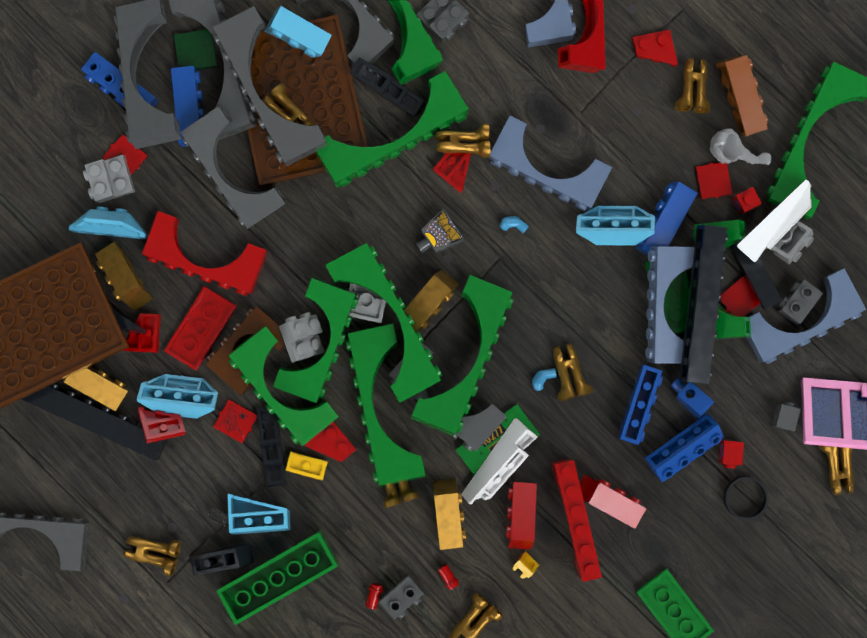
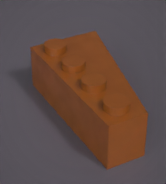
(743, 94)

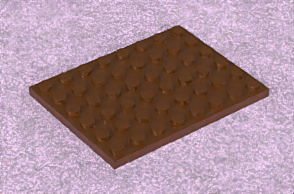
(316, 87)
(53, 324)

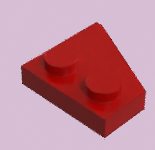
(656, 47)
(453, 169)

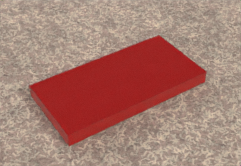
(200, 328)

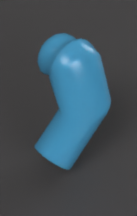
(513, 221)
(540, 378)

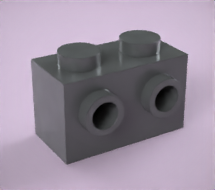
(799, 302)
(402, 597)

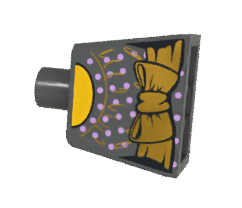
(439, 234)

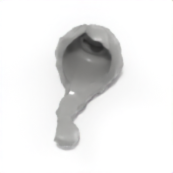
(728, 148)

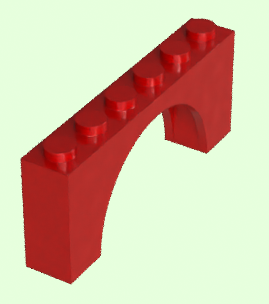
(589, 51)
(164, 247)
(582, 540)

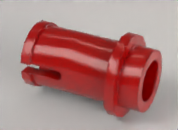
(448, 577)
(374, 595)

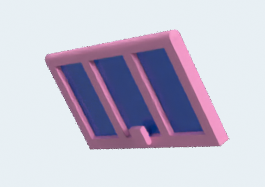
(834, 413)

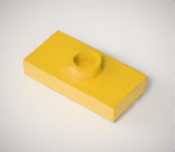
(306, 465)

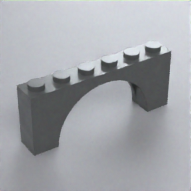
(372, 38)
(203, 140)
(476, 427)
(67, 536)

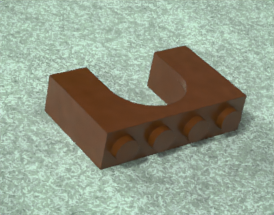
(218, 360)

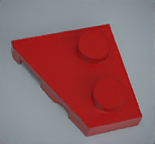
(150, 340)
(160, 425)
(332, 443)

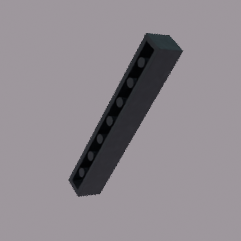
(703, 303)
(96, 419)

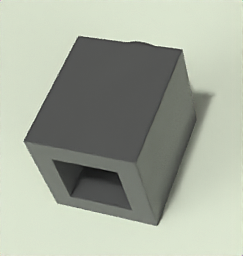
(786, 416)

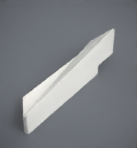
(777, 222)
(500, 463)

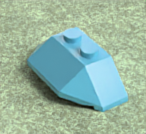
(109, 223)
(615, 225)
(178, 395)

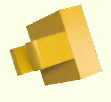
(526, 565)

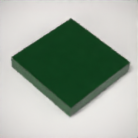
(196, 49)

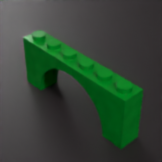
(337, 305)
(728, 324)
(301, 422)

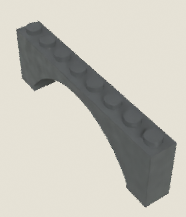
(135, 27)
(238, 40)
(232, 99)

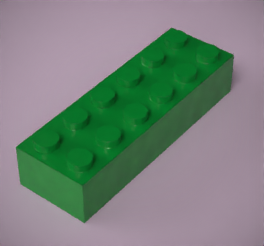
(278, 577)

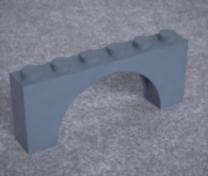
(552, 27)
(579, 189)
(664, 267)
(841, 304)

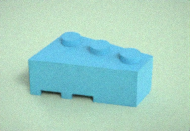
(297, 32)
(255, 517)

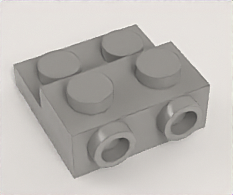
(108, 179)
(791, 244)
(369, 306)
(302, 336)

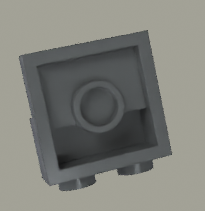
(443, 18)

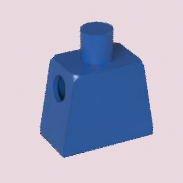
(698, 404)

